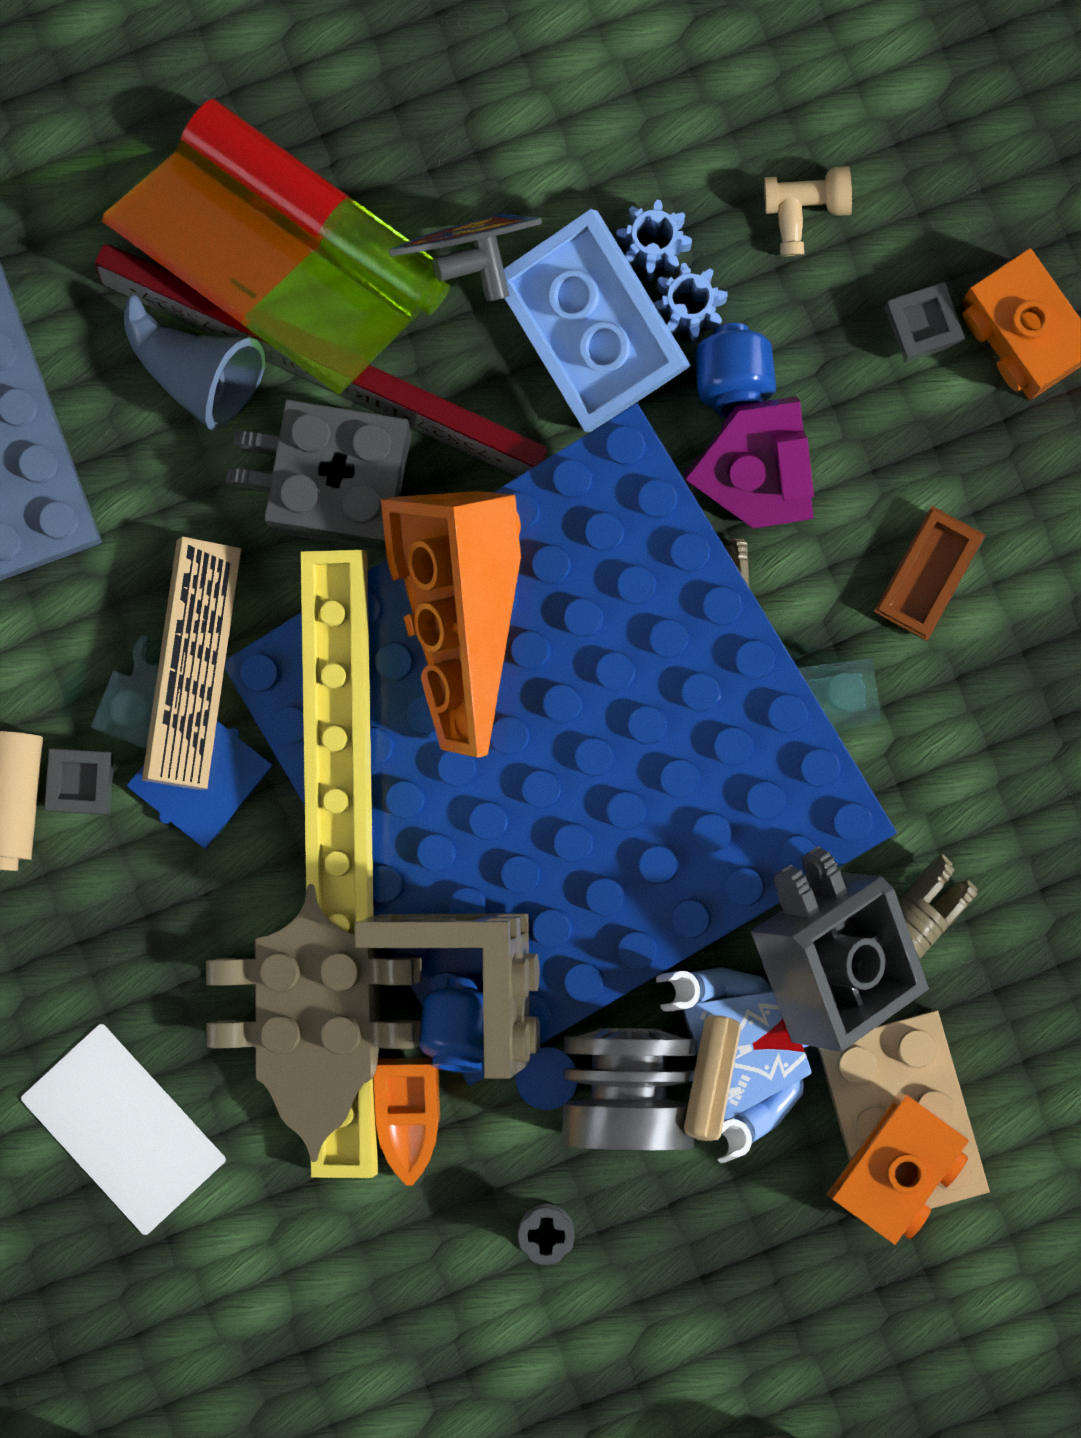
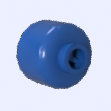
(734, 368)
(454, 1026)

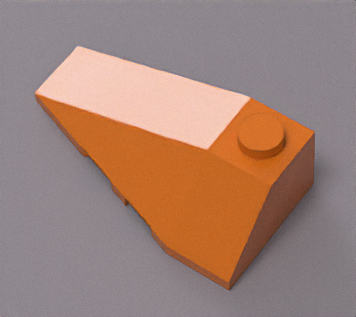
(461, 583)

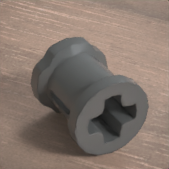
(531, 1245)

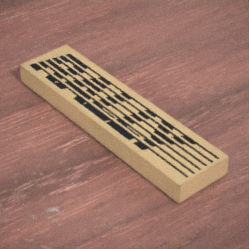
(191, 664)

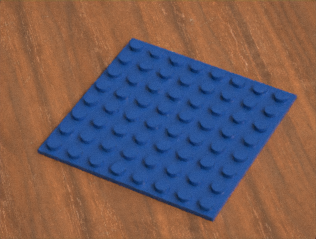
(638, 749)

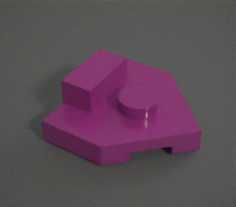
(759, 464)

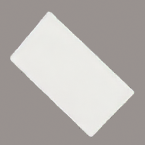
(123, 1129)

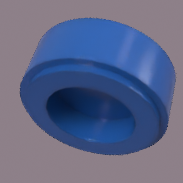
(542, 1080)

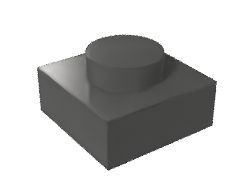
(924, 322)
(79, 782)

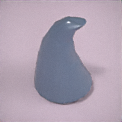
(202, 373)

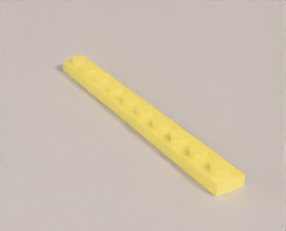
(339, 790)

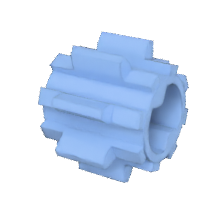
(655, 223)
(700, 291)

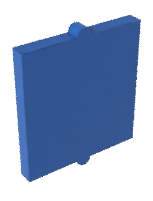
(204, 813)

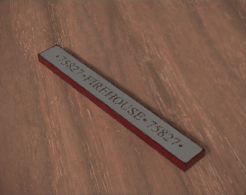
(370, 389)

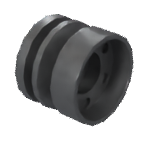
(628, 1091)

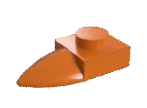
(407, 1113)

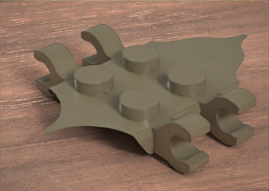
(314, 1018)

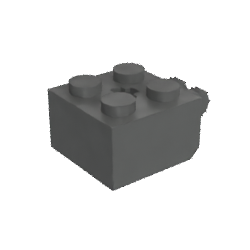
(309, 446)
(837, 953)

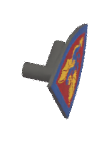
(481, 258)

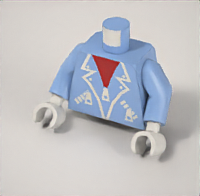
(767, 1064)

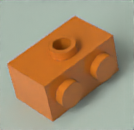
(1025, 324)
(900, 1169)

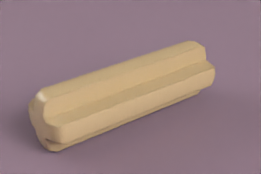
(712, 1078)

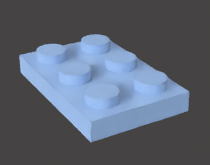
(592, 321)

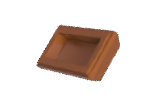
(929, 573)

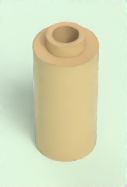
(18, 796)

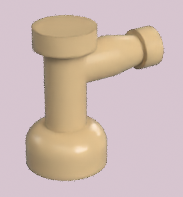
(789, 197)

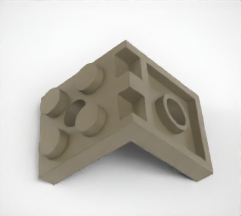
(507, 973)

